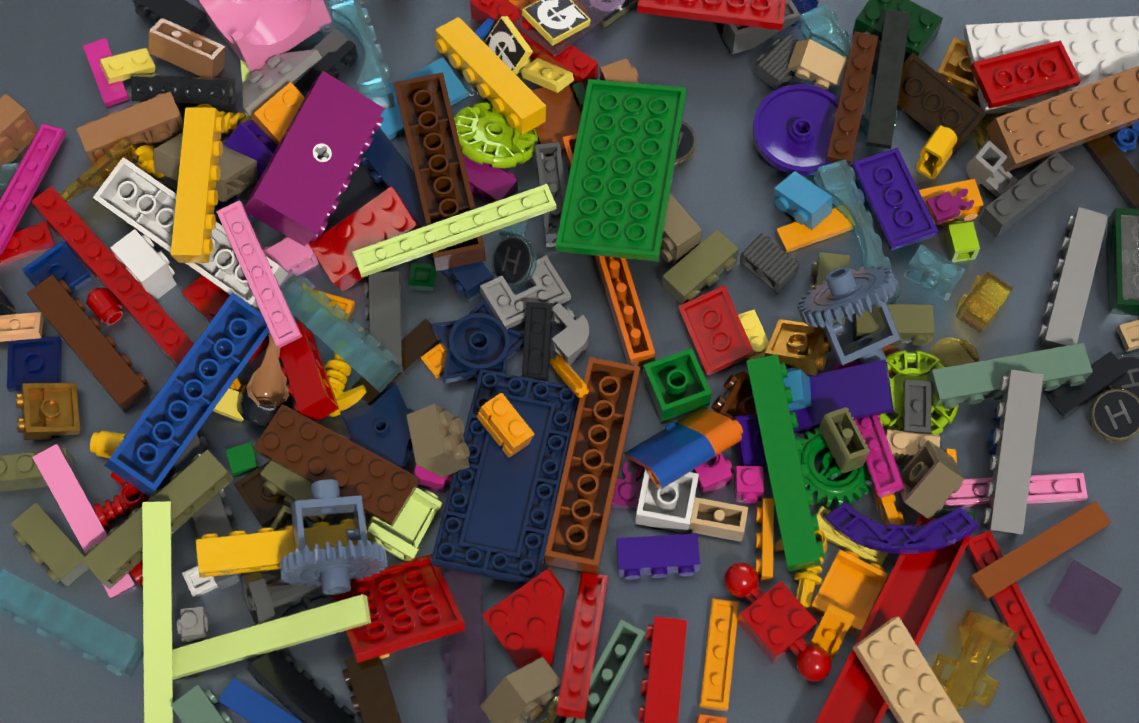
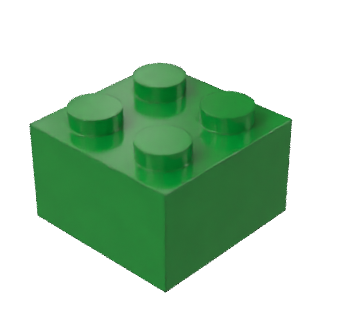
(676, 384)

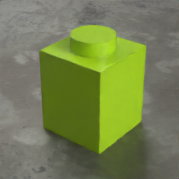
(961, 241)

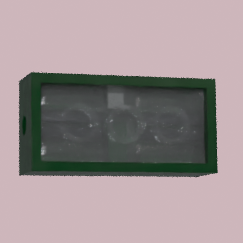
(1123, 261)

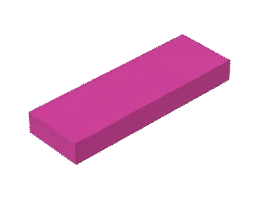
(111, 93)

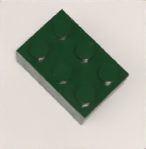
(922, 24)

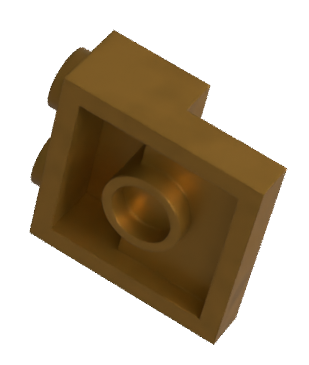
(957, 70)
(799, 346)
(47, 410)

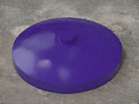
(795, 128)

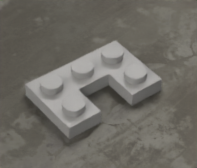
(511, 308)

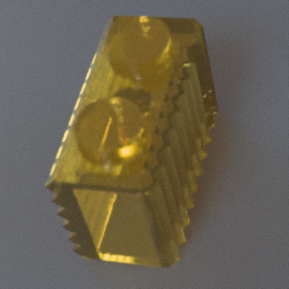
(984, 301)

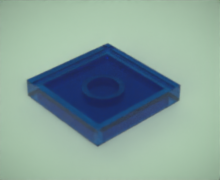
(62, 265)
(33, 362)

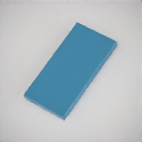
(392, 121)

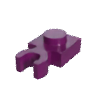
(945, 207)
(628, 490)

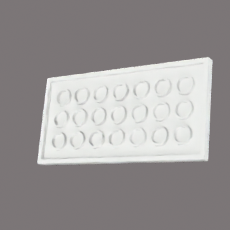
(1094, 46)

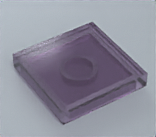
(1084, 597)

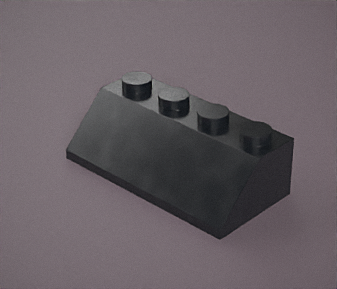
(297, 691)

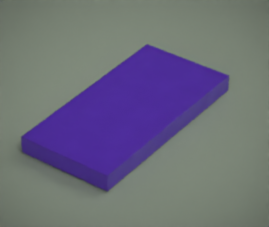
(894, 199)
(860, 388)

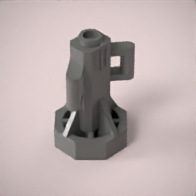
(270, 596)

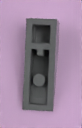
(743, 38)

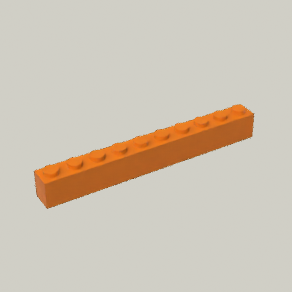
(620, 295)

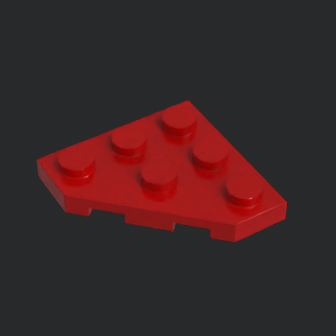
(529, 620)

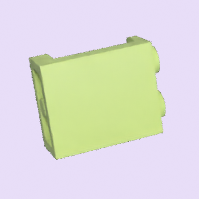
(409, 527)

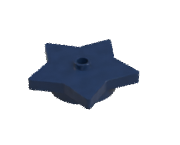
(476, 329)
(382, 427)

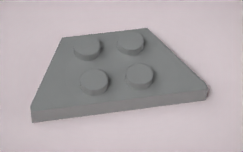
(275, 76)

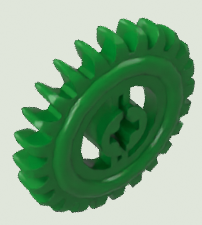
(827, 485)

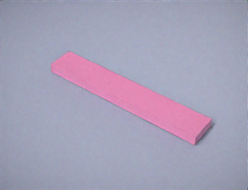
(259, 274)
(1041, 490)
(75, 506)

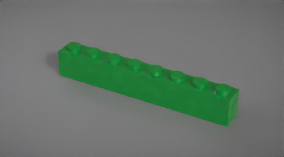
(783, 463)

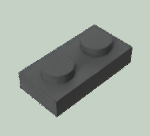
(917, 406)

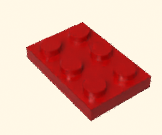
(716, 330)

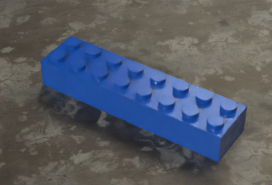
(189, 395)

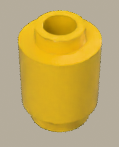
(105, 443)

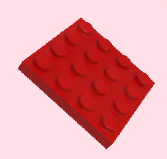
(406, 608)

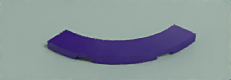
(901, 538)

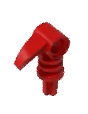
(121, 504)

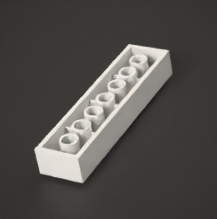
(151, 210)

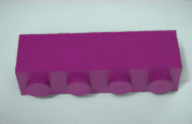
(490, 183)

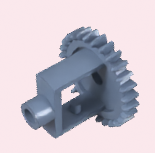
(849, 293)
(331, 566)

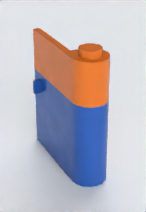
(685, 445)

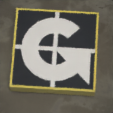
(555, 19)
(508, 44)

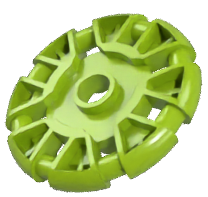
(477, 124)
(924, 363)

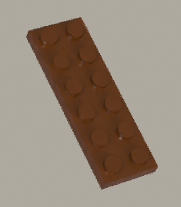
(325, 455)

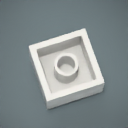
(145, 264)
(667, 507)

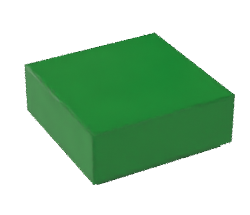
(242, 459)

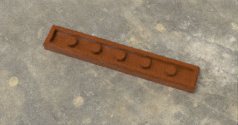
(1039, 550)

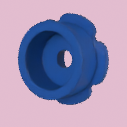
(1128, 135)

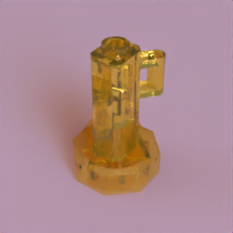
(981, 643)

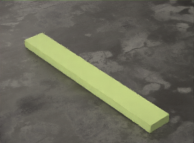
(454, 230)
(157, 612)
(271, 636)

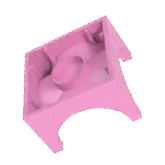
(264, 27)

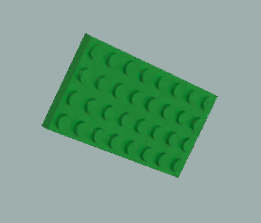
(622, 170)

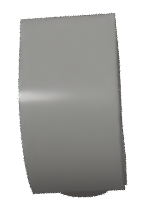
(988, 169)
(574, 337)

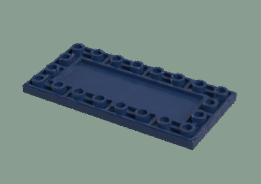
(502, 505)

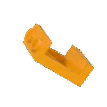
(850, 587)

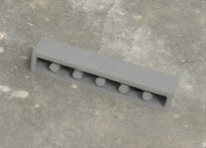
(1073, 280)
(1014, 452)

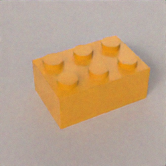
(278, 112)

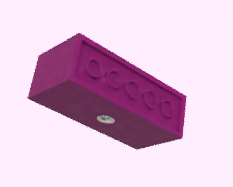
(315, 160)

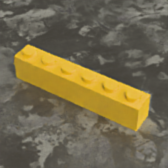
(490, 76)
(197, 185)
(262, 550)

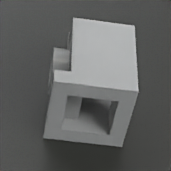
(193, 625)

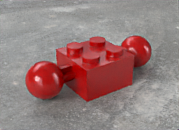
(777, 622)

